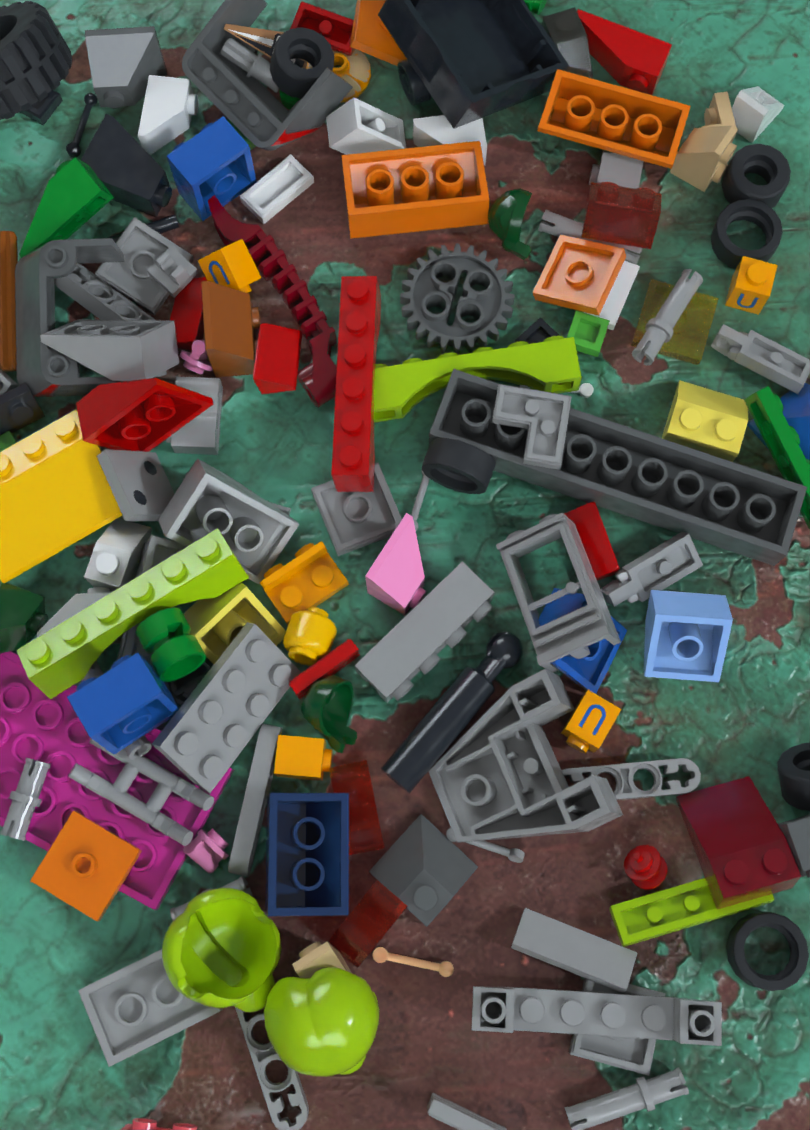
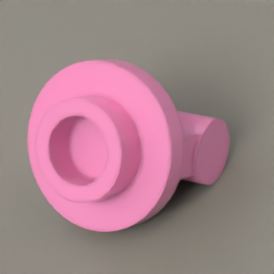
(196, 360)
(207, 850)

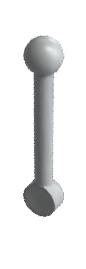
(419, 499)
(513, 854)

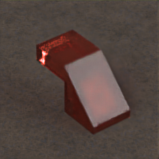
(363, 816)
(367, 923)

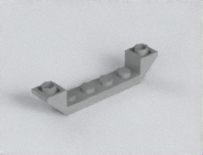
(597, 1014)

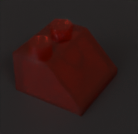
(621, 215)

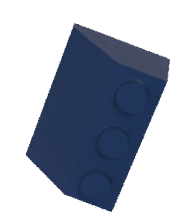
(307, 854)

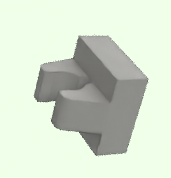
(172, 271)

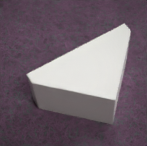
(754, 112)

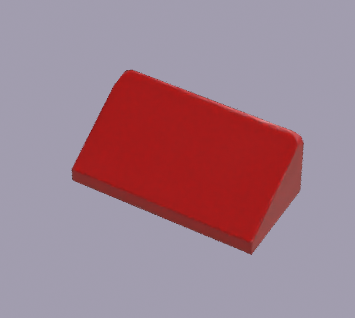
(332, 26)
(188, 314)
(277, 358)
(594, 540)

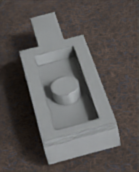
(763, 357)
(654, 570)

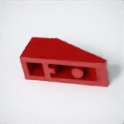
(626, 54)

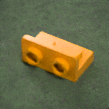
(303, 581)

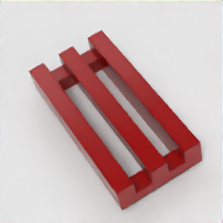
(325, 667)

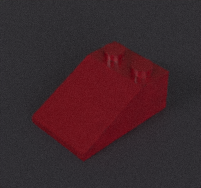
(737, 842)

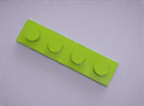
(672, 911)

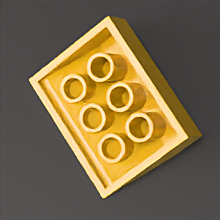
(50, 495)

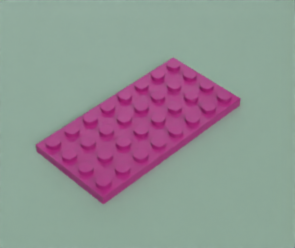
(54, 735)

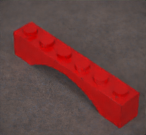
(354, 396)

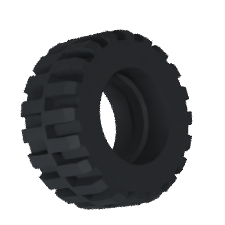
(31, 56)

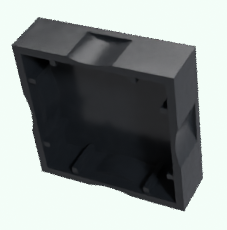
(474, 53)

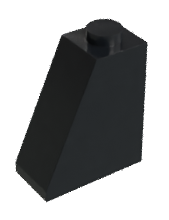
(127, 169)

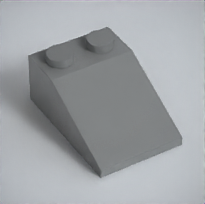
(118, 347)
(247, 521)

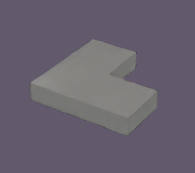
(544, 417)

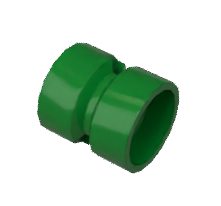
(170, 643)

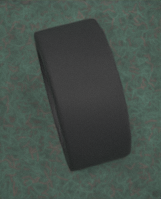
(751, 211)
(458, 466)
(797, 944)

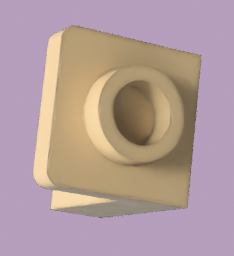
(719, 111)

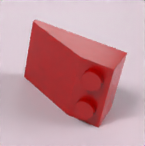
(137, 413)

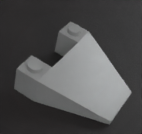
(506, 776)

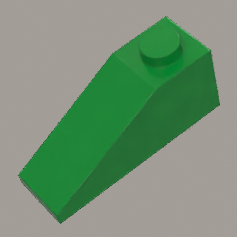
(66, 205)

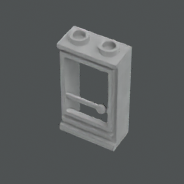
(577, 629)

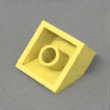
(707, 421)
(220, 619)

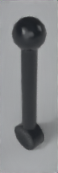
(73, 148)

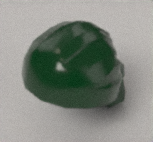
(506, 220)
(328, 709)

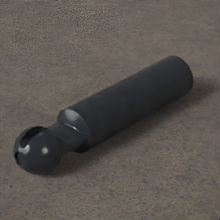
(451, 713)

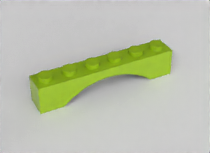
(540, 366)
(69, 649)

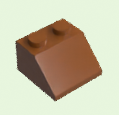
(229, 329)

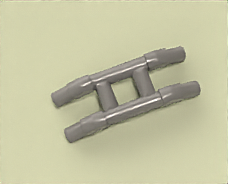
(150, 811)

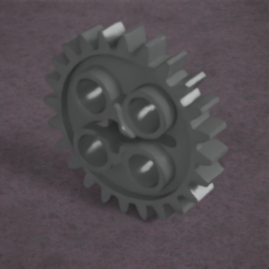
(487, 306)

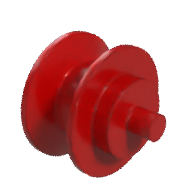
(645, 867)

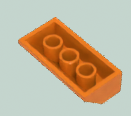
(614, 118)
(415, 189)

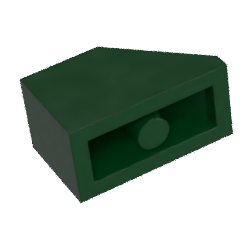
(20, 616)

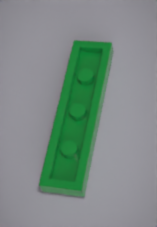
(781, 441)

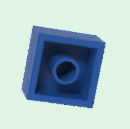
(211, 165)
(123, 703)

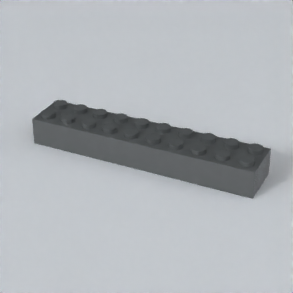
(635, 474)

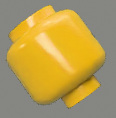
(309, 636)

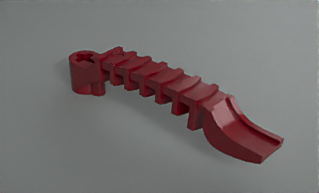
(319, 376)

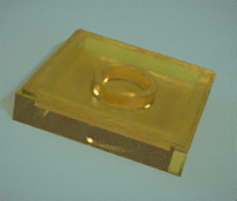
(690, 330)

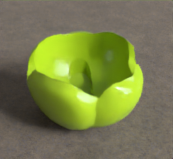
(222, 951)
(322, 1022)

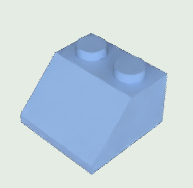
(686, 635)

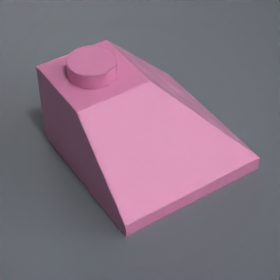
(398, 571)

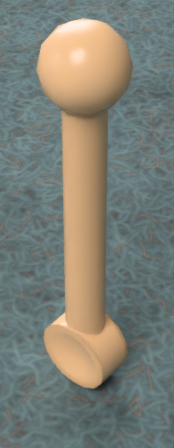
(381, 954)

